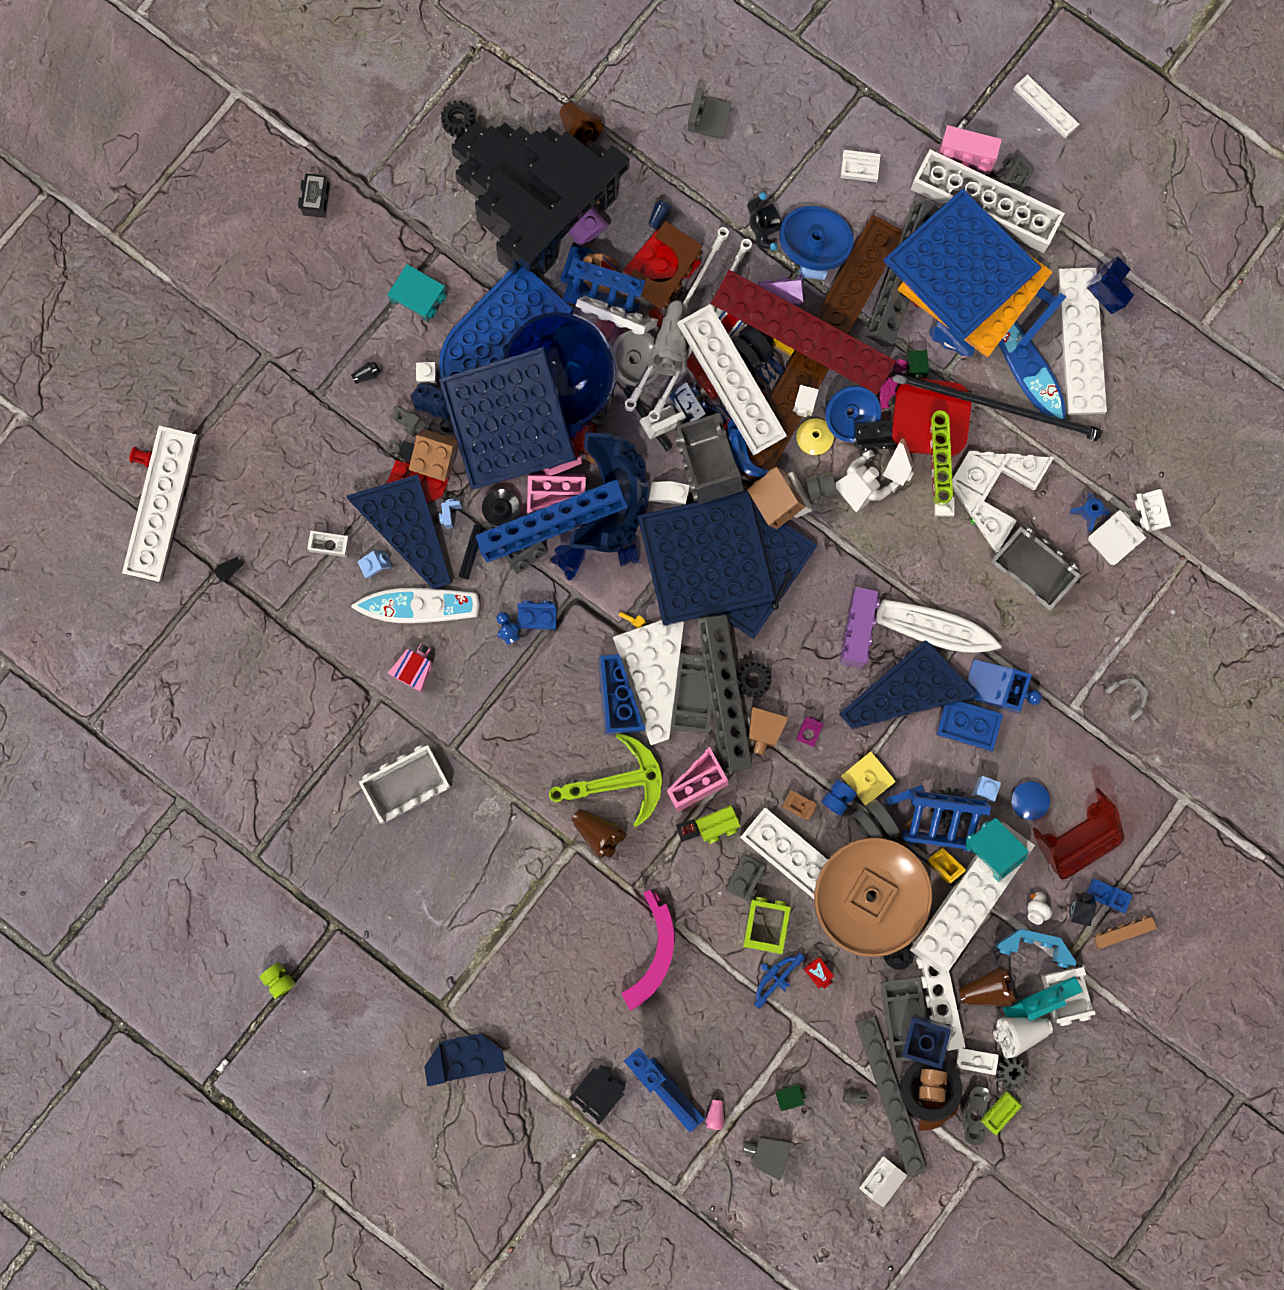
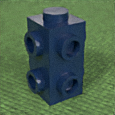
(430, 400)

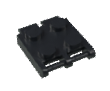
(598, 1093)

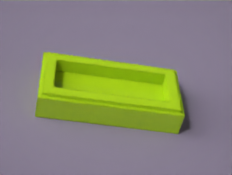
(1000, 1113)

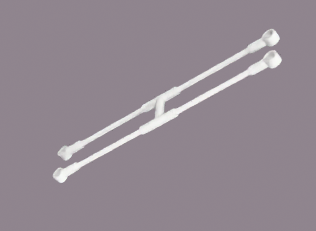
(739, 257)

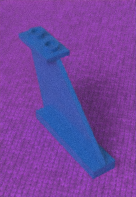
(656, 1079)

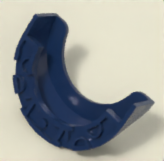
(618, 462)

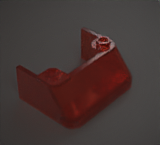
(1085, 841)

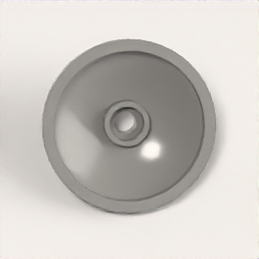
(639, 349)

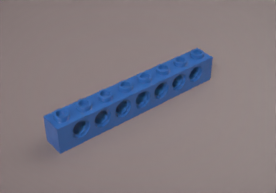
(551, 521)

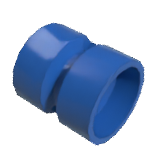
(839, 797)

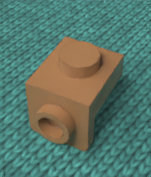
(799, 805)

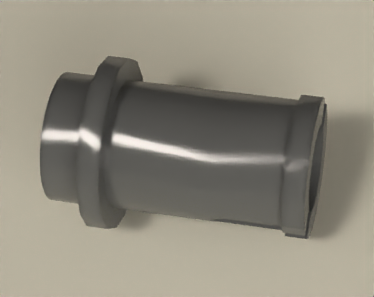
(855, 1097)

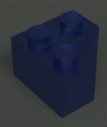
(1108, 286)

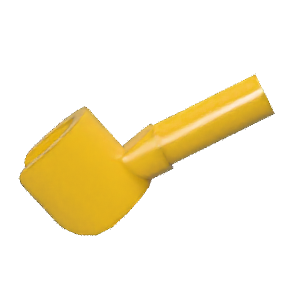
(638, 622)

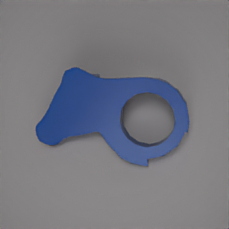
(950, 341)

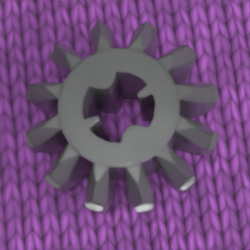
(1015, 1079)

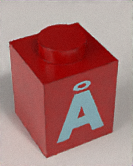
(819, 973)

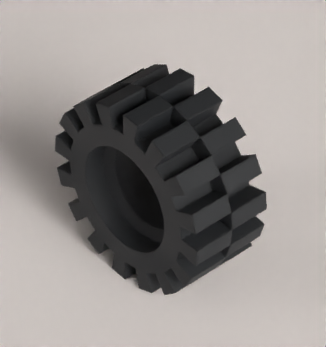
(455, 109)
(765, 679)

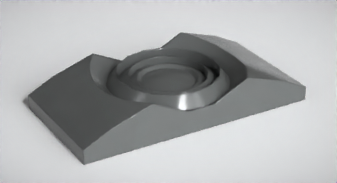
(692, 697)
(900, 1003)

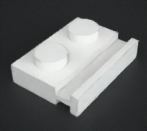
(860, 166)

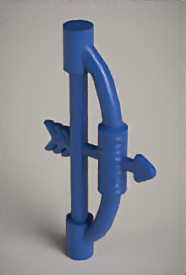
(761, 1000)

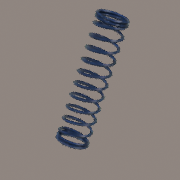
(780, 371)

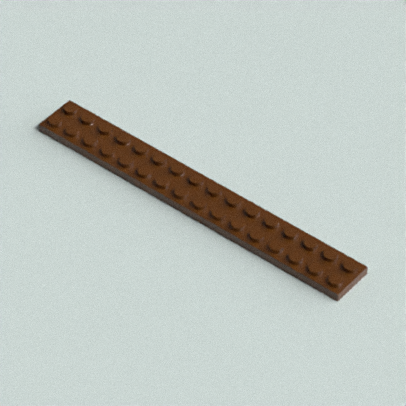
(840, 310)

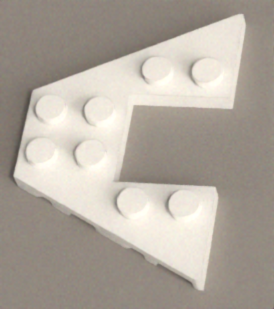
(978, 476)

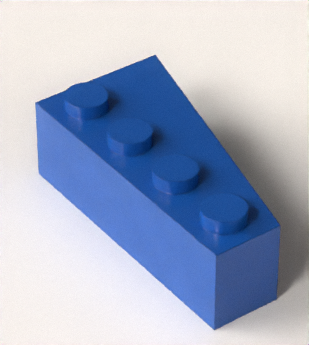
(617, 698)

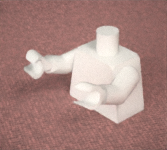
(861, 485)

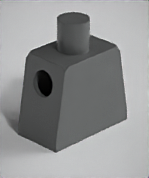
(769, 1155)

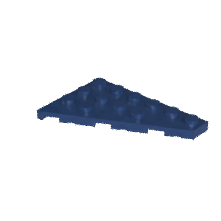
(912, 686)

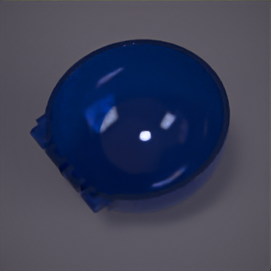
(579, 360)

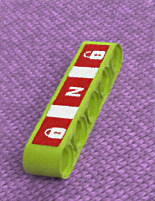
(945, 450)

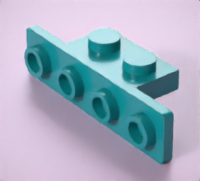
(1044, 1001)

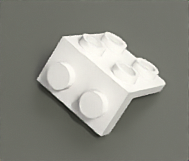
(1116, 537)

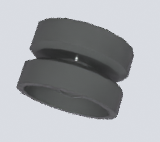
(876, 822)

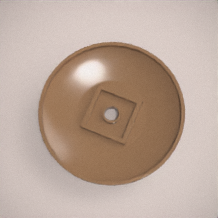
(900, 900)

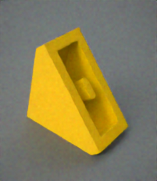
(946, 865)

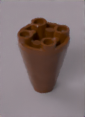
(598, 832)
(989, 990)

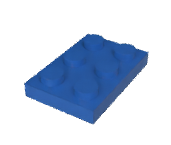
(970, 725)

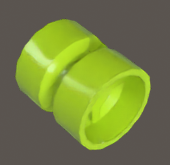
(277, 980)

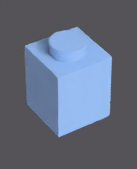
(986, 789)

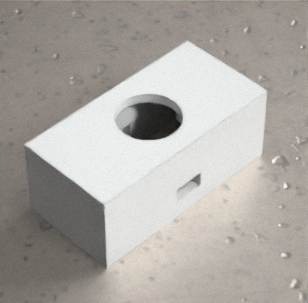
(318, 539)

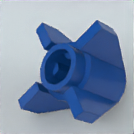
(1091, 510)

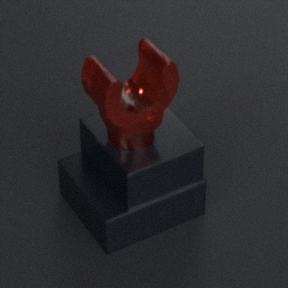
(687, 830)

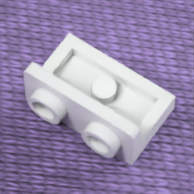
(1153, 510)

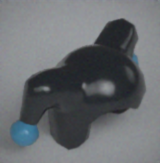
(763, 221)

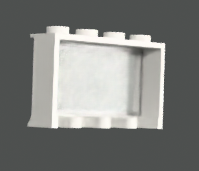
(404, 783)

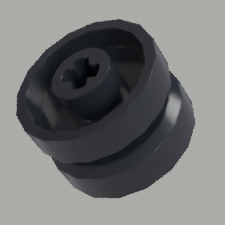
(753, 348)

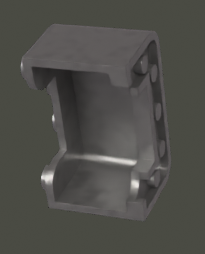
(708, 459)

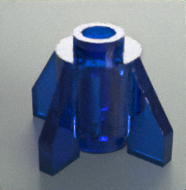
(568, 560)

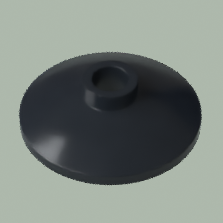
(497, 499)

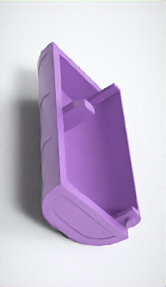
(588, 227)

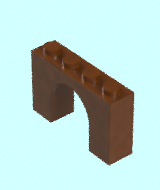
(686, 251)

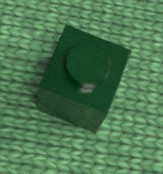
(917, 364)
(790, 1096)

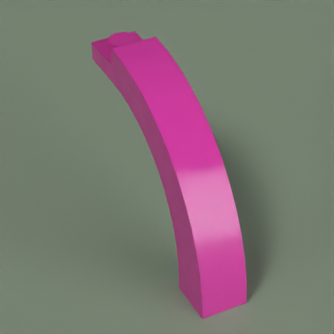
(654, 976)

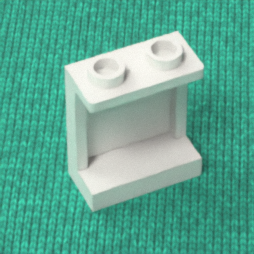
(1077, 1006)

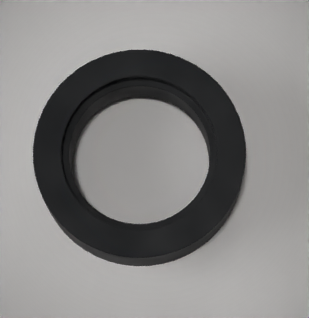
(920, 1111)

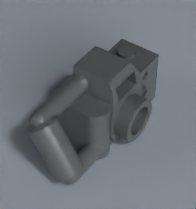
(410, 421)

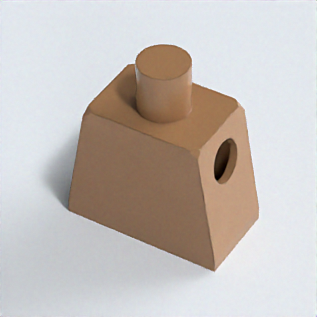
(765, 729)

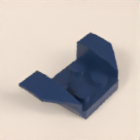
(463, 1058)

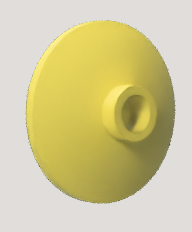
(814, 445)

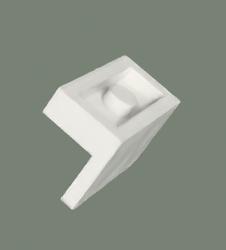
(667, 421)
(883, 1182)

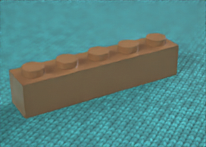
(1124, 932)

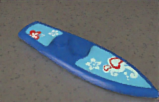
(1033, 373)

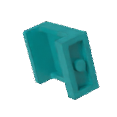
(417, 292)
(997, 848)

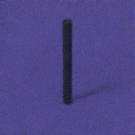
(642, 412)

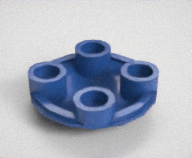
(1030, 800)

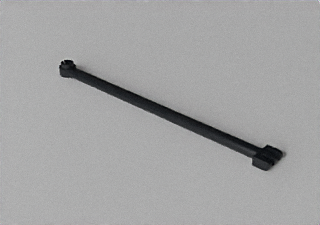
(1093, 433)

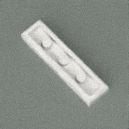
(1046, 106)

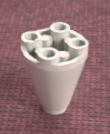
(1020, 1034)

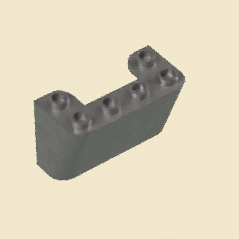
(1037, 566)

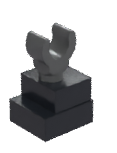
(405, 450)

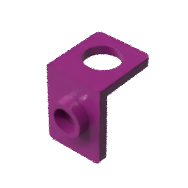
(813, 724)

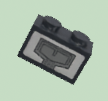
(314, 195)

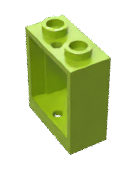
(762, 902)

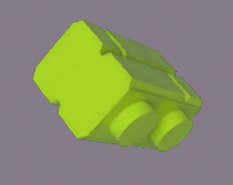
(717, 824)

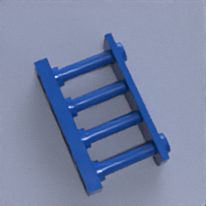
(605, 277)
(940, 803)

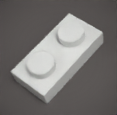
(976, 1061)

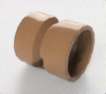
(933, 1085)

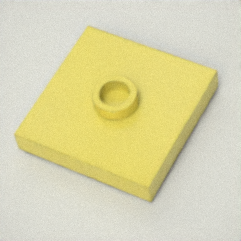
(868, 778)

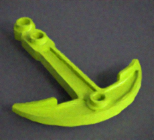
(625, 780)

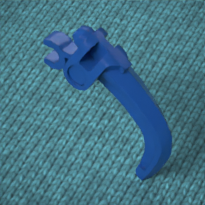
(740, 453)

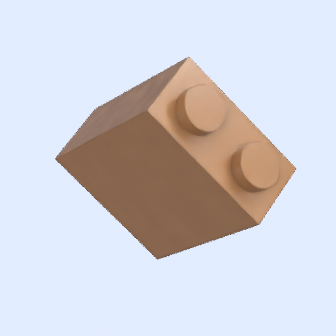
(776, 497)

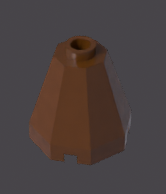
(581, 122)

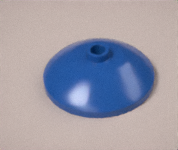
(864, 408)

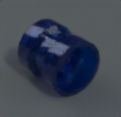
(628, 555)

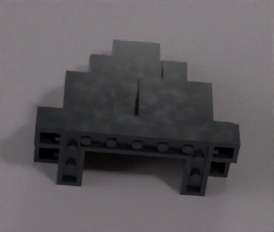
(534, 187)

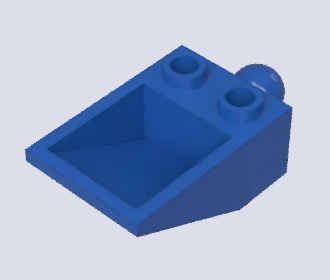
(996, 685)

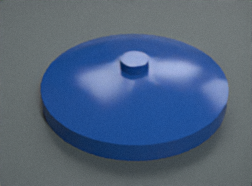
(816, 238)

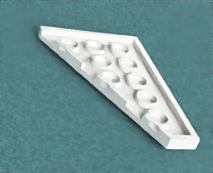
(651, 667)

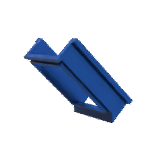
(1054, 303)

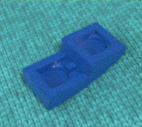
(1109, 895)

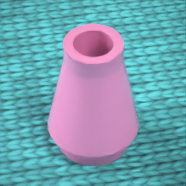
(715, 1116)

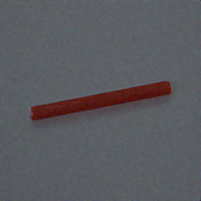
(692, 364)

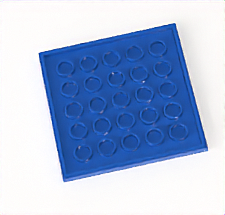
(962, 264)

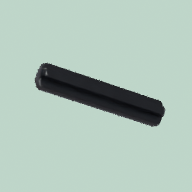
(470, 553)

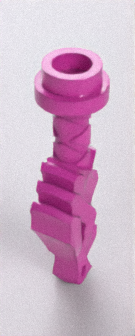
(888, 388)

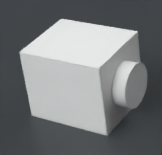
(427, 373)
(805, 401)

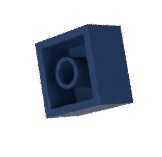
(927, 1041)

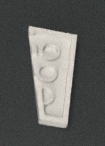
(616, 315)

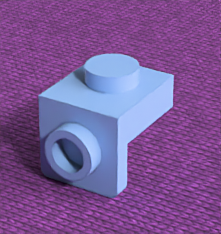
(446, 515)
(374, 563)

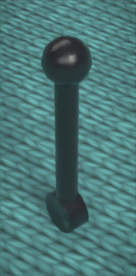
(787, 577)

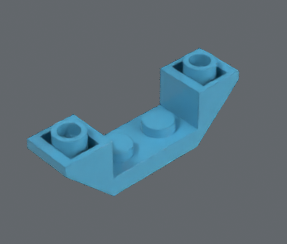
(1061, 952)

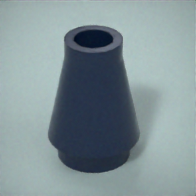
(659, 214)

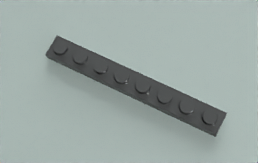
(890, 1096)

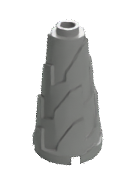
(670, 346)

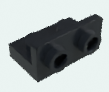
(873, 434)

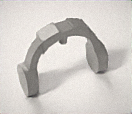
(1139, 686)

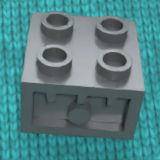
(708, 116)

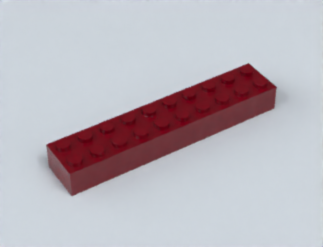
(803, 332)

